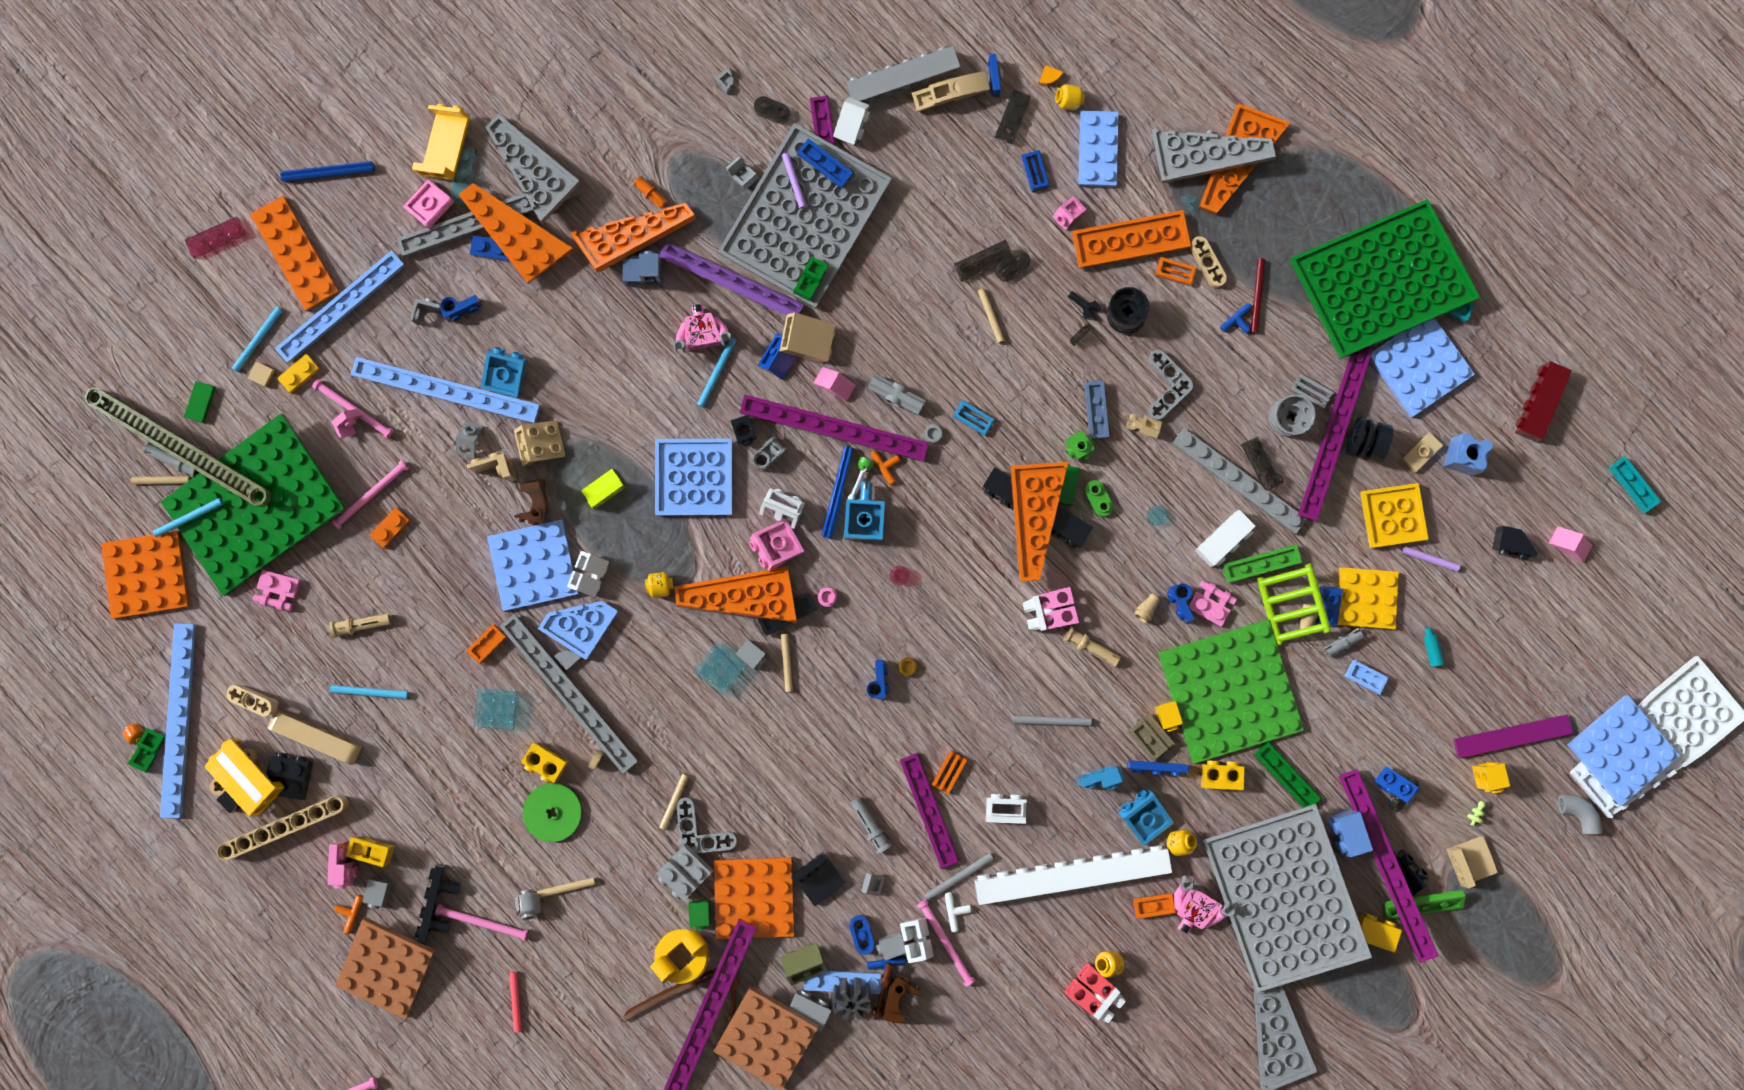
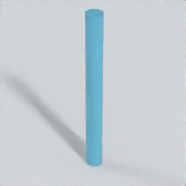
(257, 339)
(716, 373)
(188, 517)
(369, 692)

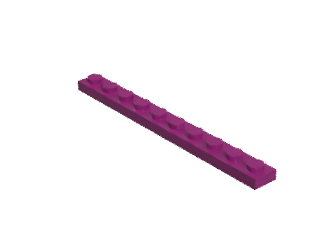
(834, 428)
(1334, 434)
(1389, 867)
(711, 1006)

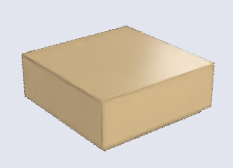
(261, 374)

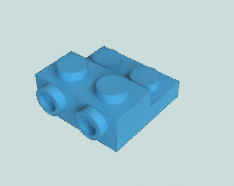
(504, 371)
(1105, 777)
(1145, 816)

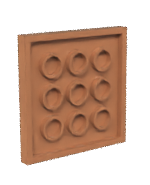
(385, 968)
(766, 1038)

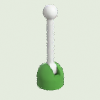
(864, 465)

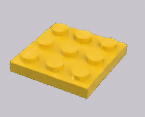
(1394, 515)
(1368, 598)

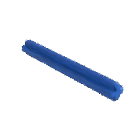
(327, 171)
(837, 492)

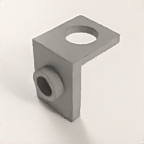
(428, 303)
(468, 436)

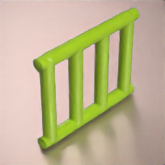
(1312, 589)

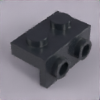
(1415, 876)

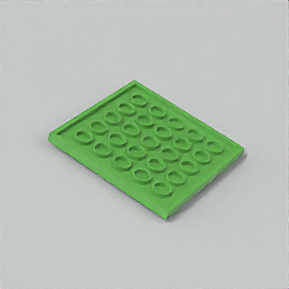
(1230, 691)

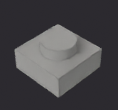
(872, 884)

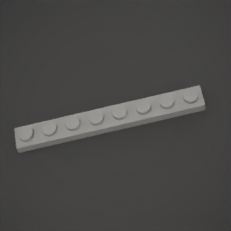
(1238, 481)

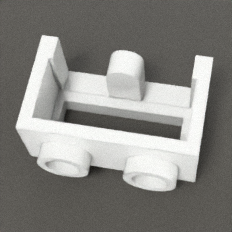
(782, 505)
(1005, 818)

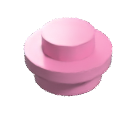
(827, 597)

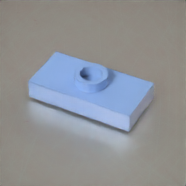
(1366, 677)

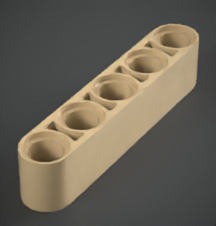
(314, 737)

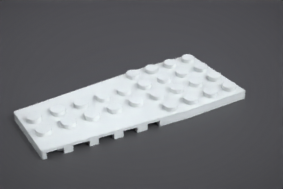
(1690, 713)

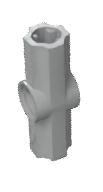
(896, 394)

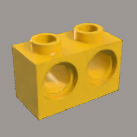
(546, 758)
(1491, 776)
(1222, 780)
(370, 851)

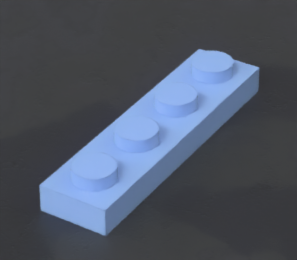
(827, 980)

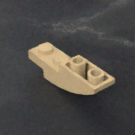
(951, 90)

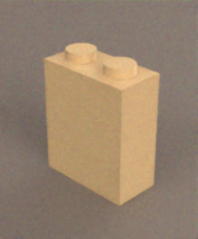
(807, 337)

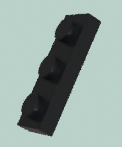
(803, 606)

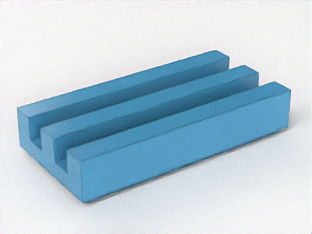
(969, 424)

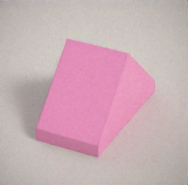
(835, 383)
(1571, 543)

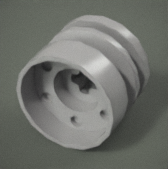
(1302, 412)

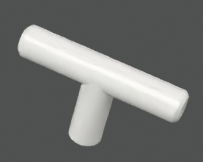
(953, 911)

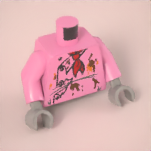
(701, 331)
(1198, 908)

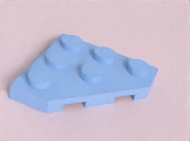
(579, 626)

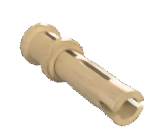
(350, 627)
(1083, 642)

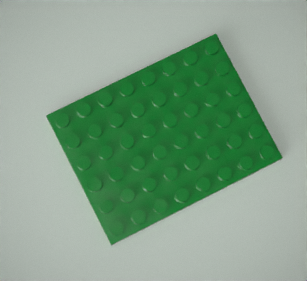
(1384, 279)
(246, 538)

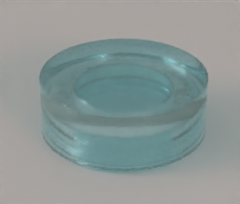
(1157, 515)

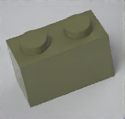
(803, 964)

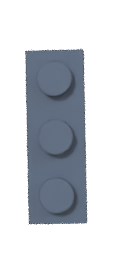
(1096, 409)

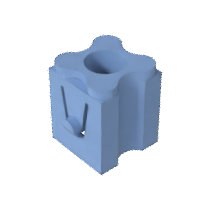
(1457, 457)

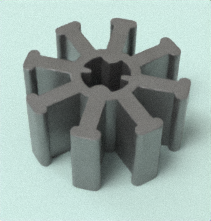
(851, 998)

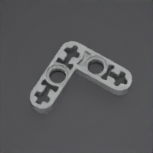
(1174, 381)
(699, 839)

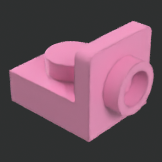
(1069, 212)
(344, 423)

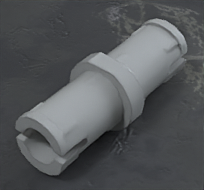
(1343, 642)

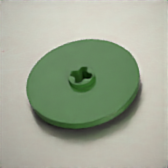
(537, 816)

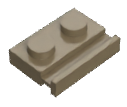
(1150, 737)

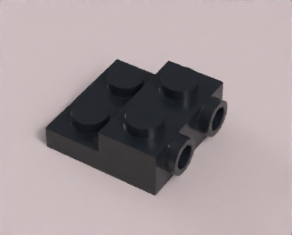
(292, 773)

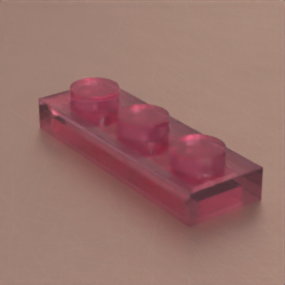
(215, 237)

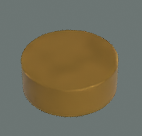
(907, 666)

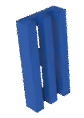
(994, 75)
(1039, 186)

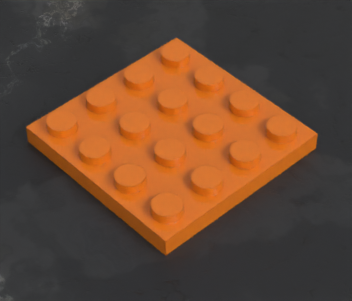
(145, 575)
(755, 892)

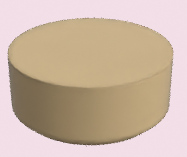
(595, 760)

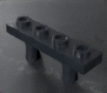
(437, 885)

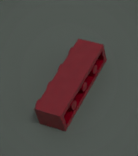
(1543, 401)

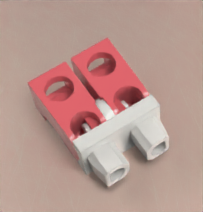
(1100, 998)

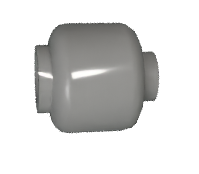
(528, 904)

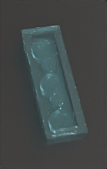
(464, 174)

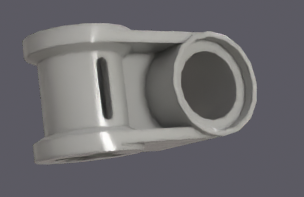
(769, 453)

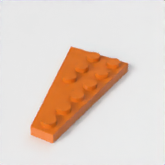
(1244, 123)
(626, 236)
(521, 240)
(1035, 503)
(752, 594)

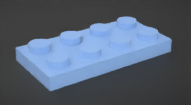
(1098, 149)

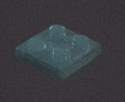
(720, 668)
(495, 708)

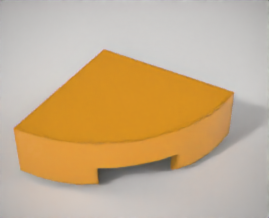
(1049, 75)

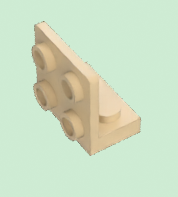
(539, 442)
(502, 463)
(1471, 861)

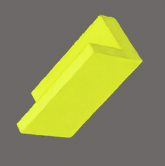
(603, 489)

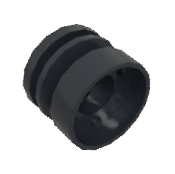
(1129, 300)
(1369, 439)

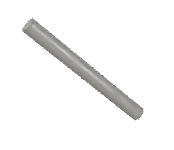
(1052, 720)
(959, 876)

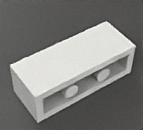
(1225, 539)

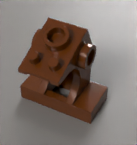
(537, 492)
(891, 1010)

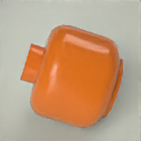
(133, 733)

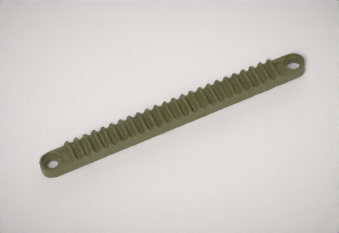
(178, 447)

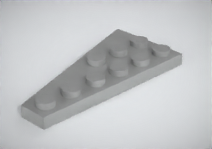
(1202, 153)
(538, 175)
(1280, 1042)

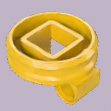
(667, 970)

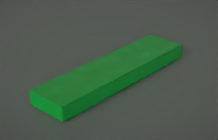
(1286, 775)

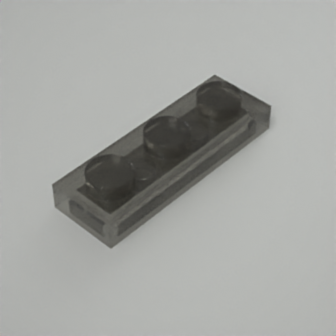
(982, 260)

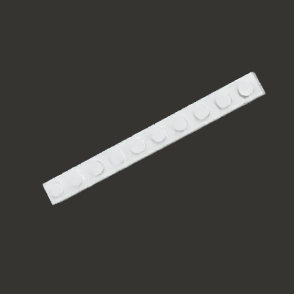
(1072, 875)

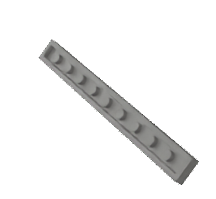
(458, 227)
(569, 693)

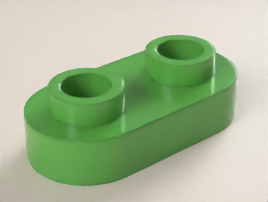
(1098, 498)

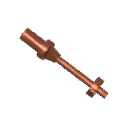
(886, 979)
(734, 985)

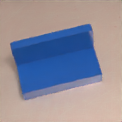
(776, 361)

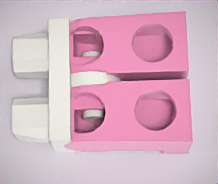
(1046, 612)

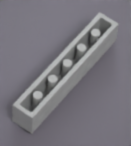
(904, 76)

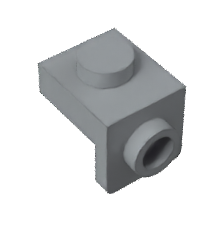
(741, 173)

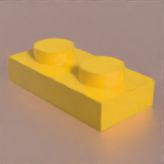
(298, 373)

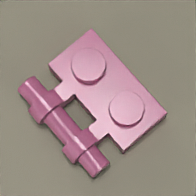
(277, 584)
(1209, 609)

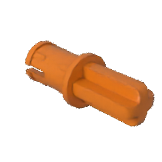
(650, 192)

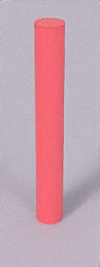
(515, 1001)

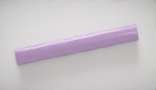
(794, 181)
(1430, 558)

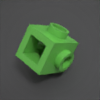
(1082, 440)

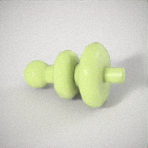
(1477, 813)

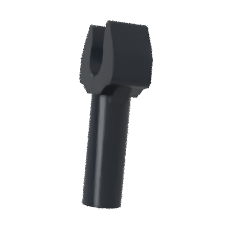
(1085, 306)

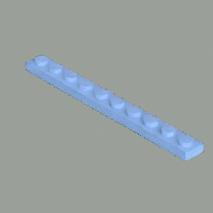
(445, 390)
(178, 721)

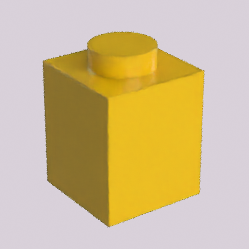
(1168, 716)

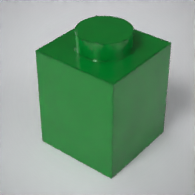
(699, 914)

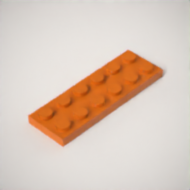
(1131, 239)
(295, 253)

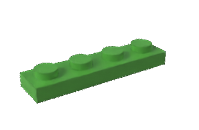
(1261, 563)
(1431, 903)

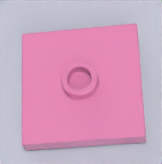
(428, 204)

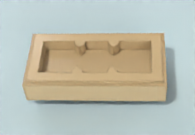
(1421, 452)

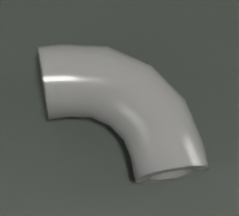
(1583, 810)

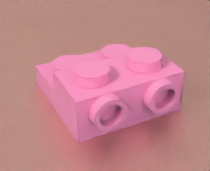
(775, 545)
(340, 870)

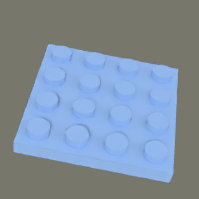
(1420, 366)
(693, 477)
(532, 565)
(1623, 750)

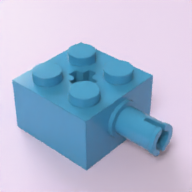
(864, 507)

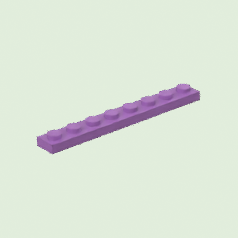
(730, 280)

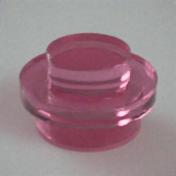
(899, 575)

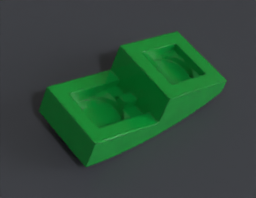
(811, 278)
(147, 750)

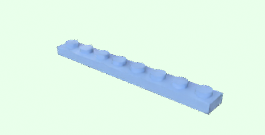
(340, 307)

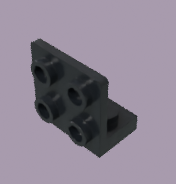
(818, 878)

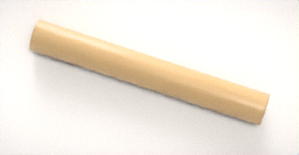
(991, 316)
(160, 480)
(786, 662)
(674, 800)
(566, 887)

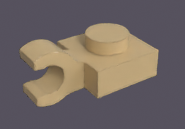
(1146, 425)

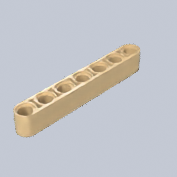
(274, 831)

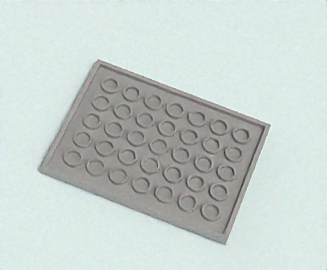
(779, 238)
(1287, 898)

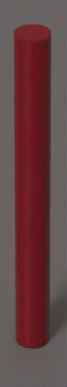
(1257, 296)

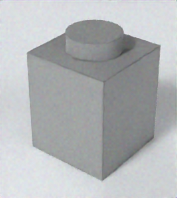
(751, 655)
(377, 892)
(891, 946)

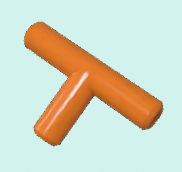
(884, 466)
(350, 913)

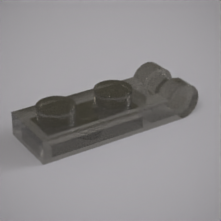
(1013, 116)
(1262, 464)

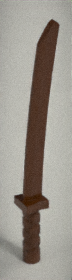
(665, 994)

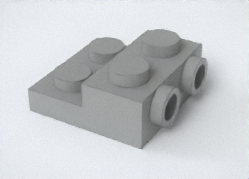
(684, 872)

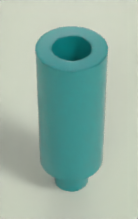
(1433, 648)

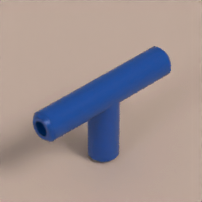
(1237, 318)
(882, 963)

